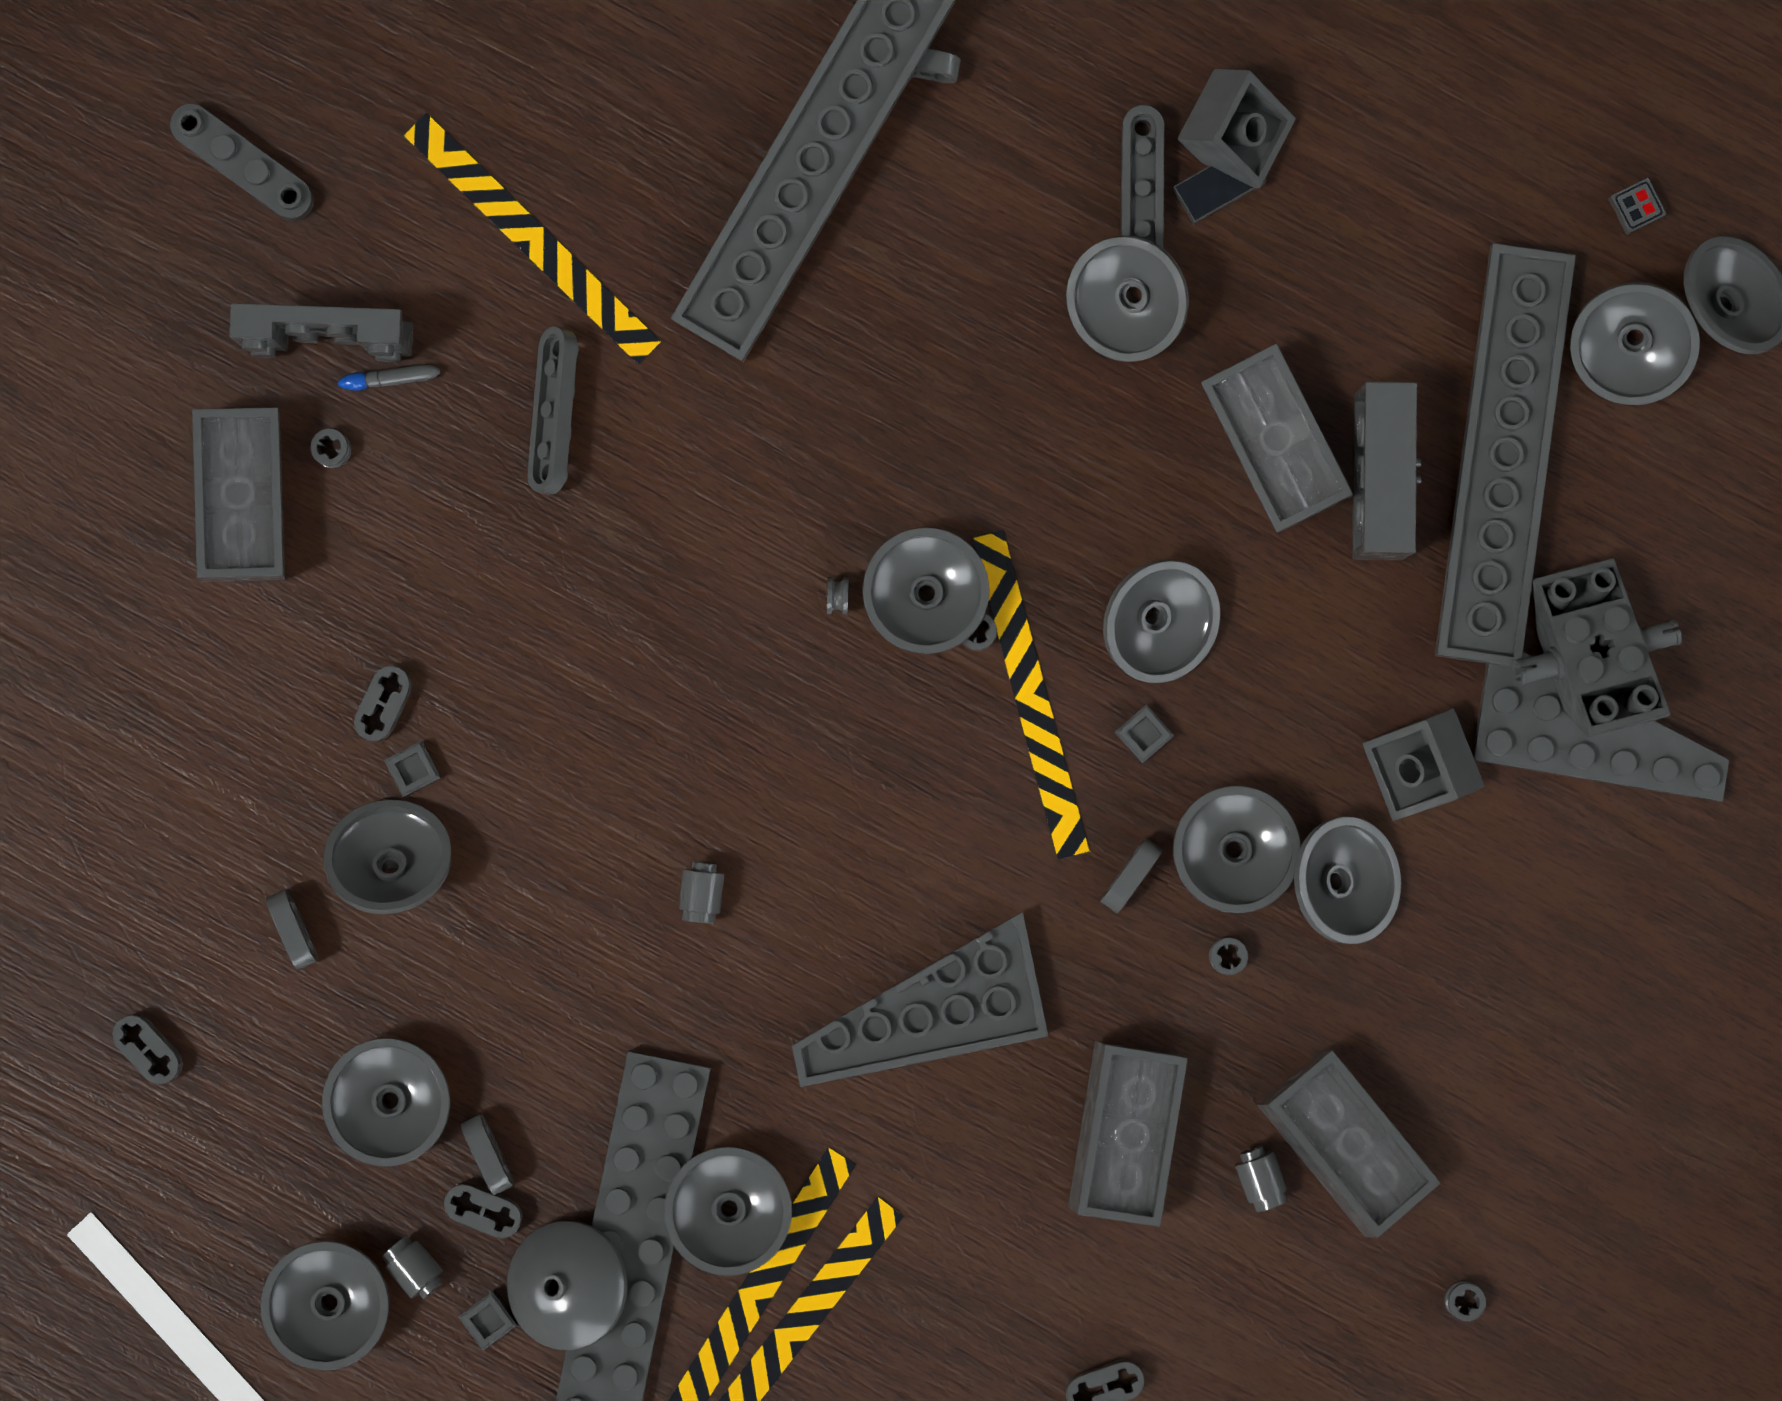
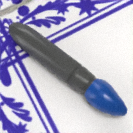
(359, 381)

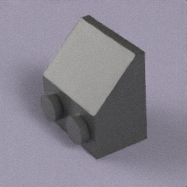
(1233, 114)
(1423, 765)

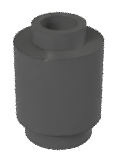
(701, 893)
(1261, 1178)
(413, 1268)

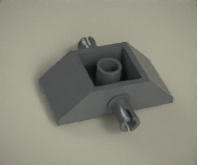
(1590, 612)

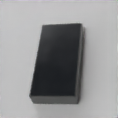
(1209, 192)

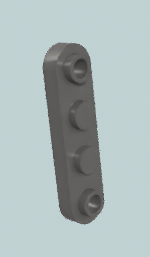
(242, 162)
(1142, 175)
(552, 410)

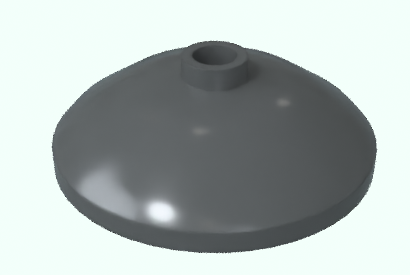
(1735, 294)
(1103, 302)
(1635, 369)
(926, 560)
(1177, 631)
(383, 838)
(1267, 849)
(1362, 876)
(357, 1110)
(722, 1241)
(589, 1282)
(301, 1322)

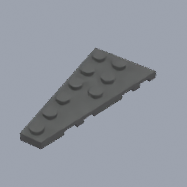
(1534, 733)
(957, 1006)

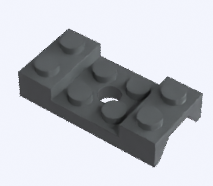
(268, 327)

